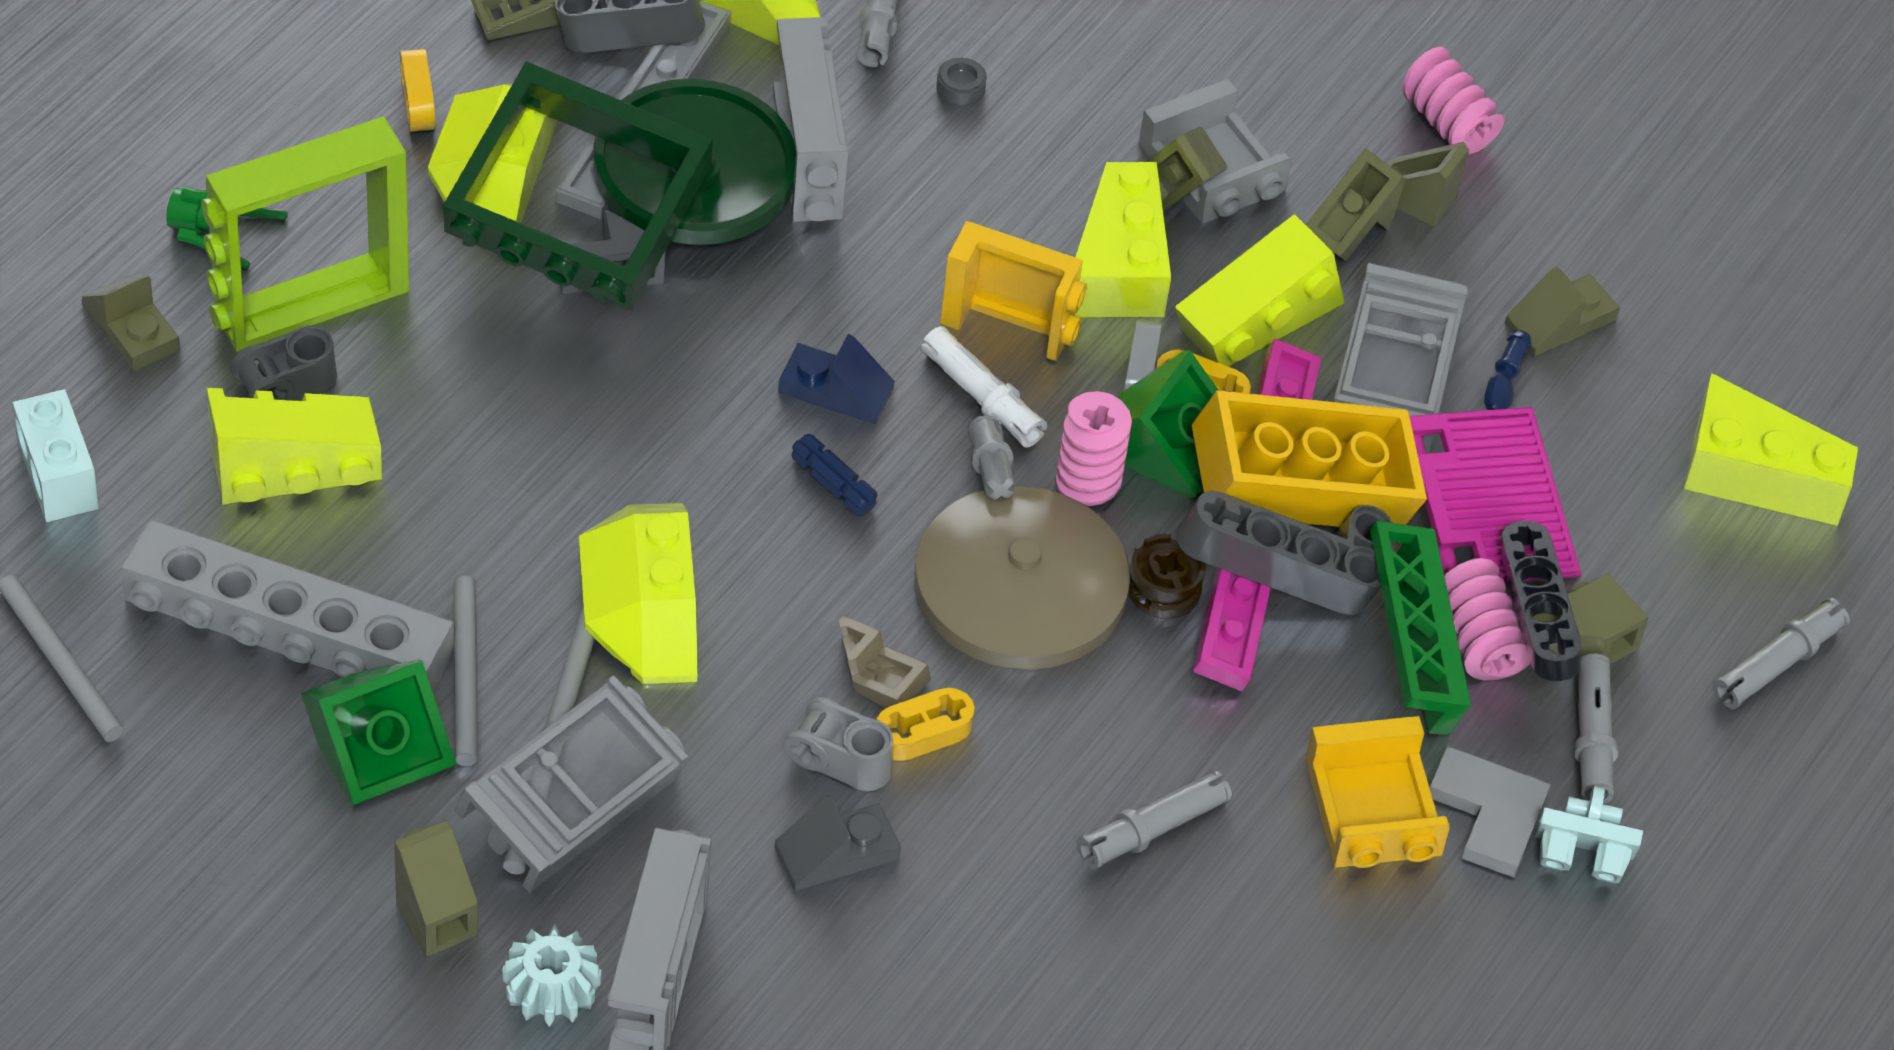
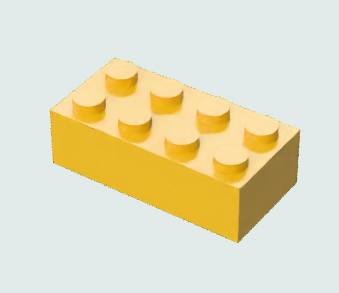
(1309, 456)

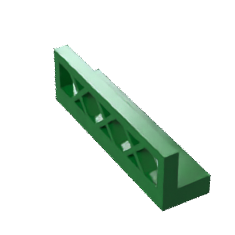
(1421, 624)

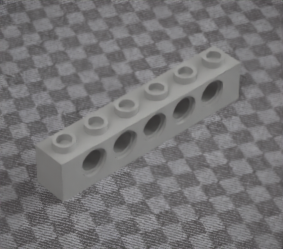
(280, 606)

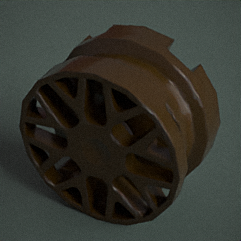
(1175, 590)

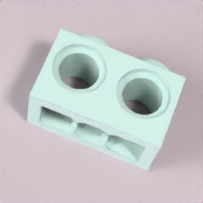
(55, 455)

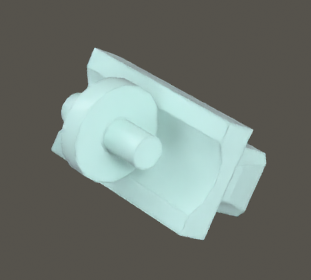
(1592, 828)

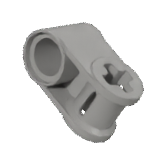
(842, 745)

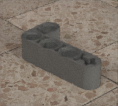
(1286, 553)

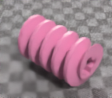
(1452, 100)
(1093, 448)
(1485, 621)

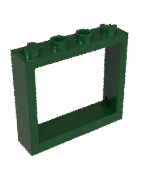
(609, 120)

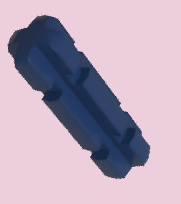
(834, 474)

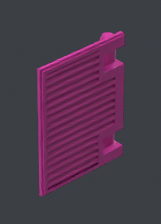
(1487, 480)

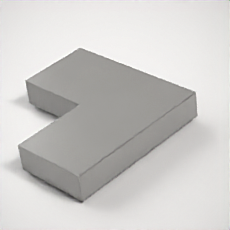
(1500, 797)

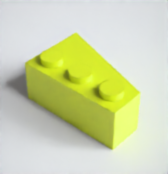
(1125, 245)
(1263, 294)
(291, 446)
(1767, 456)

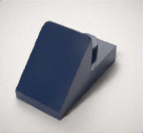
(841, 382)

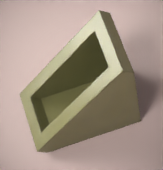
(1431, 181)

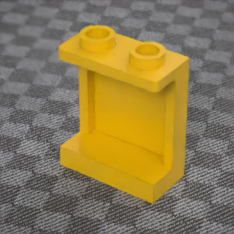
(1014, 284)
(1374, 792)

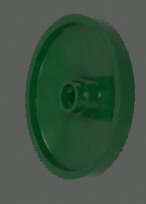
(748, 172)

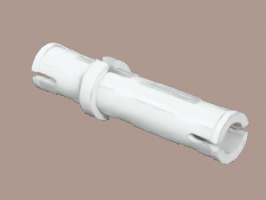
(991, 393)

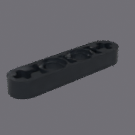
(1541, 599)

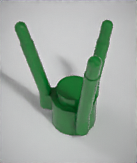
(186, 214)

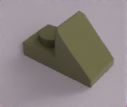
(1186, 165)
(1357, 203)
(1562, 310)
(132, 321)

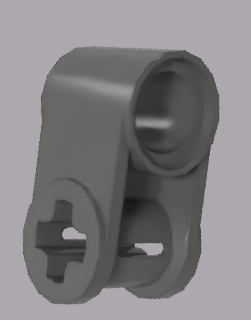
(288, 365)

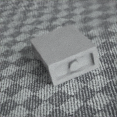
(1251, 170)

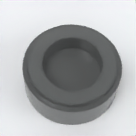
(961, 81)

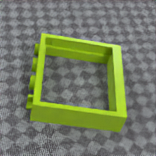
(327, 291)

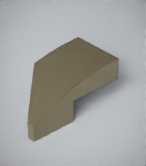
(879, 671)

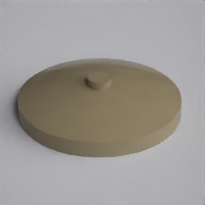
(1022, 578)

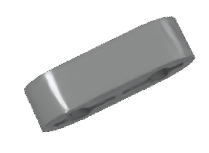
(1143, 351)

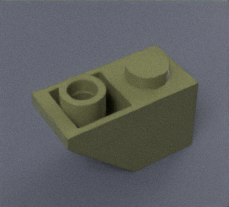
(1605, 619)
(434, 888)

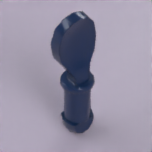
(1499, 390)

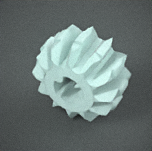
(551, 975)

